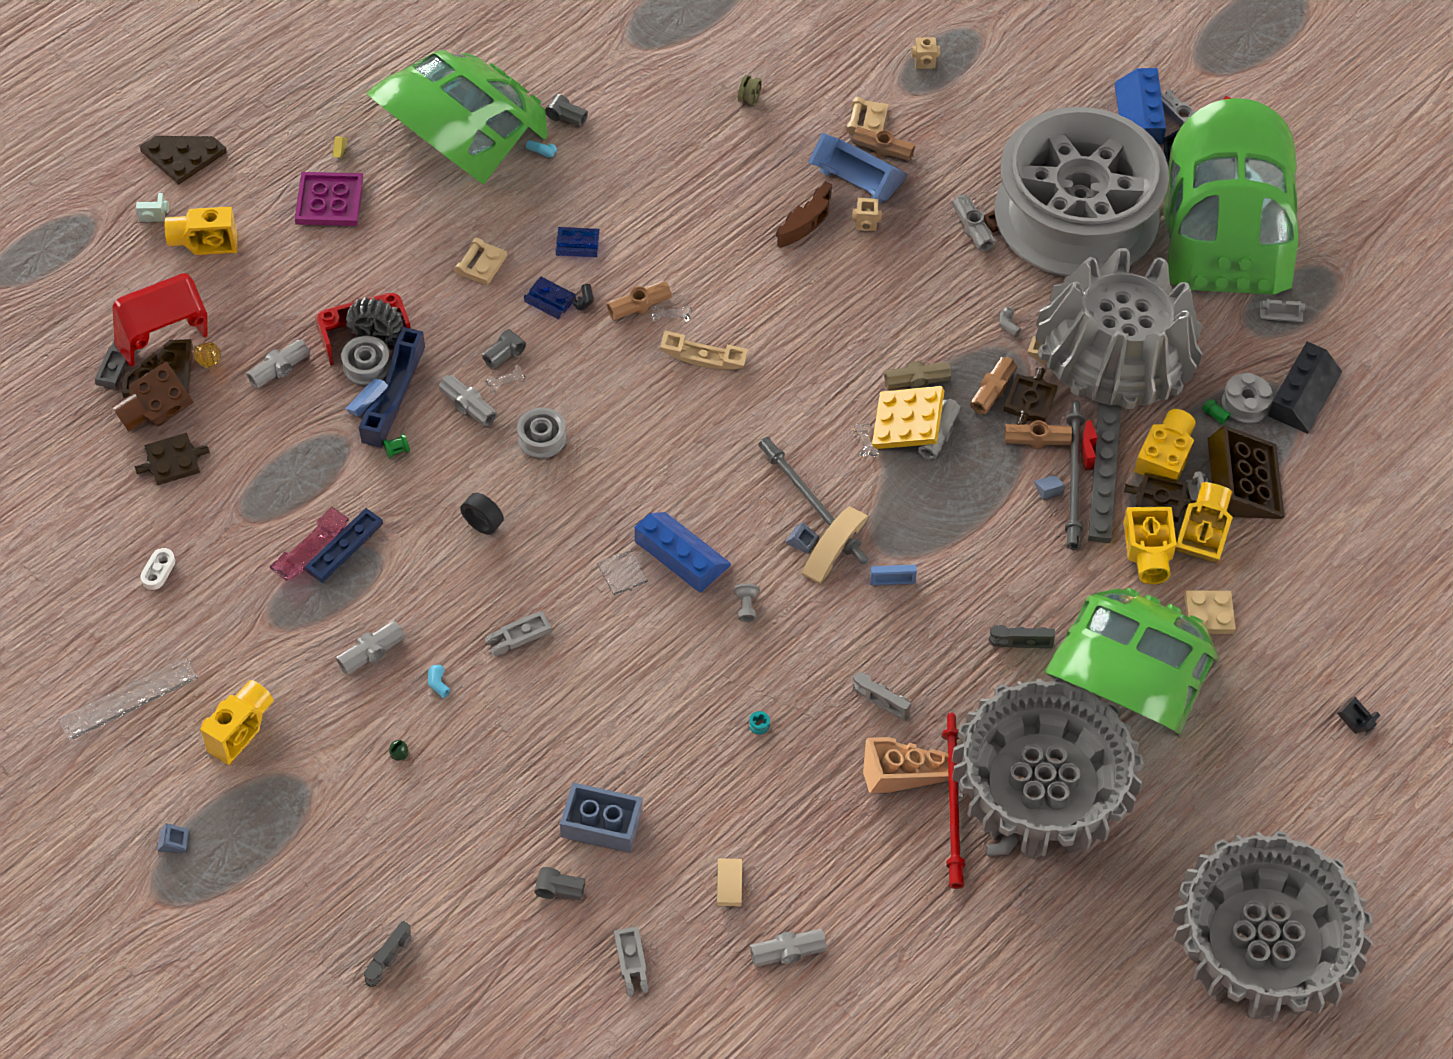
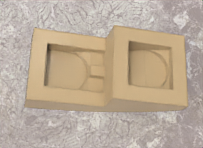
(729, 882)

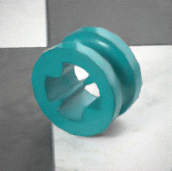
(763, 727)

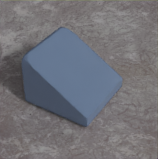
(1049, 487)
(802, 538)
(172, 838)

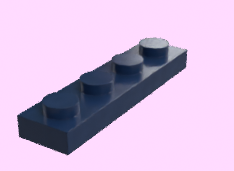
(343, 545)

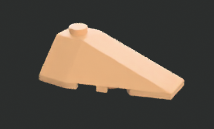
(900, 767)

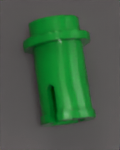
(1216, 411)

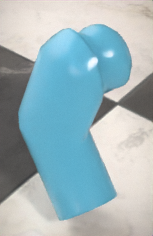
(542, 149)
(434, 680)

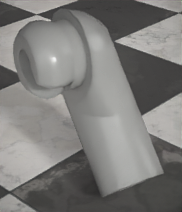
(1006, 321)
(1004, 847)

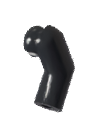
(586, 299)

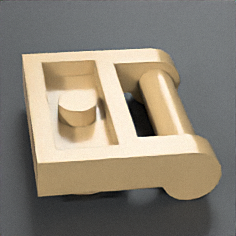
(874, 117)
(486, 265)

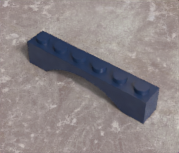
(382, 413)

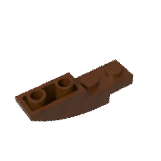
(805, 220)

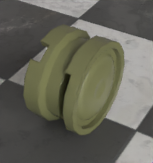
(749, 90)

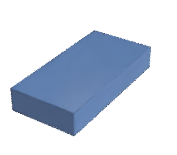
(366, 397)
(893, 575)

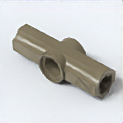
(917, 375)

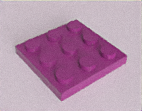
(329, 198)

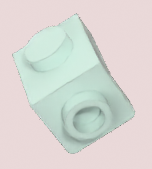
(152, 210)

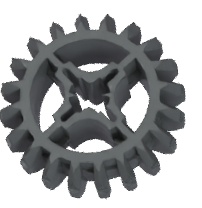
(374, 319)

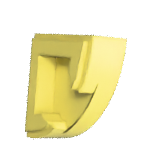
(339, 146)

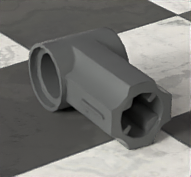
(561, 108)
(508, 345)
(553, 883)

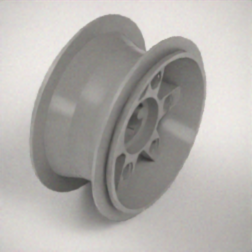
(1080, 189)

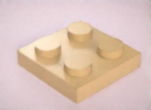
(1213, 608)

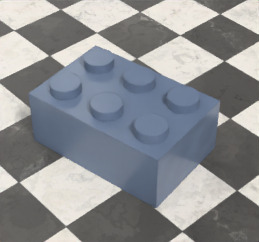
(601, 817)

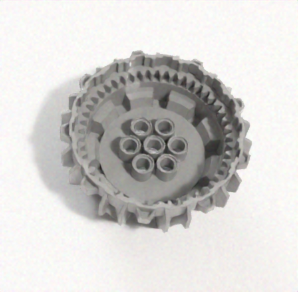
(1120, 333)
(1043, 724)
(1267, 879)

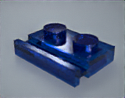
(577, 242)
(549, 297)

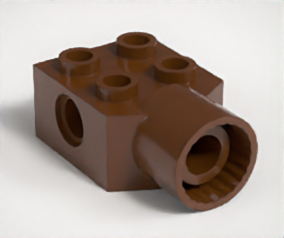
(153, 398)

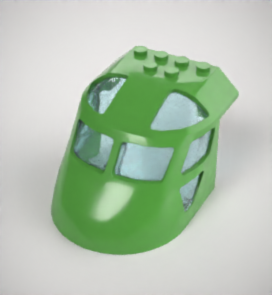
(462, 108)
(1233, 200)
(1137, 655)

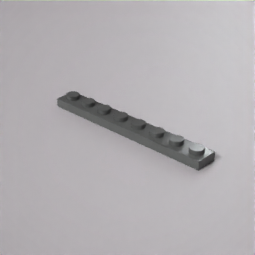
(1104, 473)

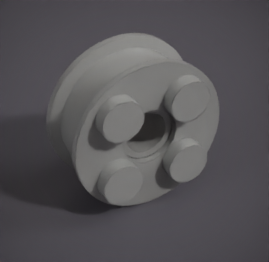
(365, 359)
(1258, 396)
(541, 432)

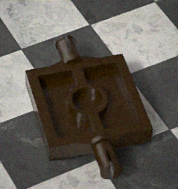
(1030, 397)
(172, 459)
(1161, 492)

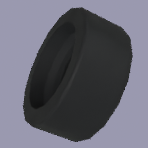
(482, 513)

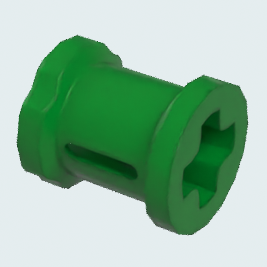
(396, 446)

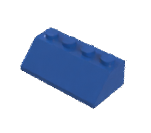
(1141, 101)
(680, 550)

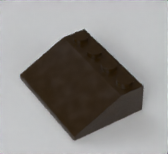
(1249, 470)

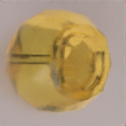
(207, 354)

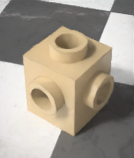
(925, 52)
(867, 214)

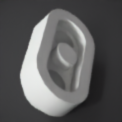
(156, 570)

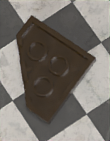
(182, 155)
(178, 356)

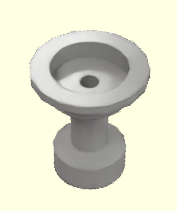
(746, 593)

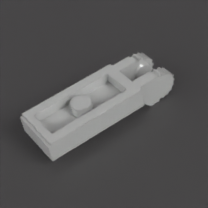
(519, 633)
(881, 696)
(631, 958)

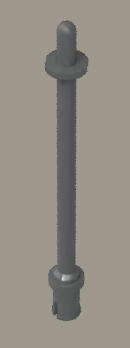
(776, 456)
(1074, 527)

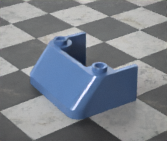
(857, 167)

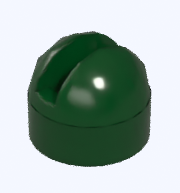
(401, 752)

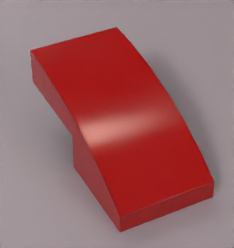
(1088, 446)

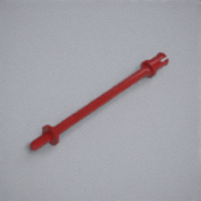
(955, 862)

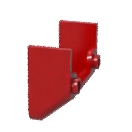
(155, 308)
(335, 318)

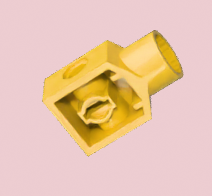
(203, 231)
(1167, 446)
(1206, 523)
(1150, 541)
(235, 721)

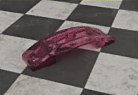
(328, 528)

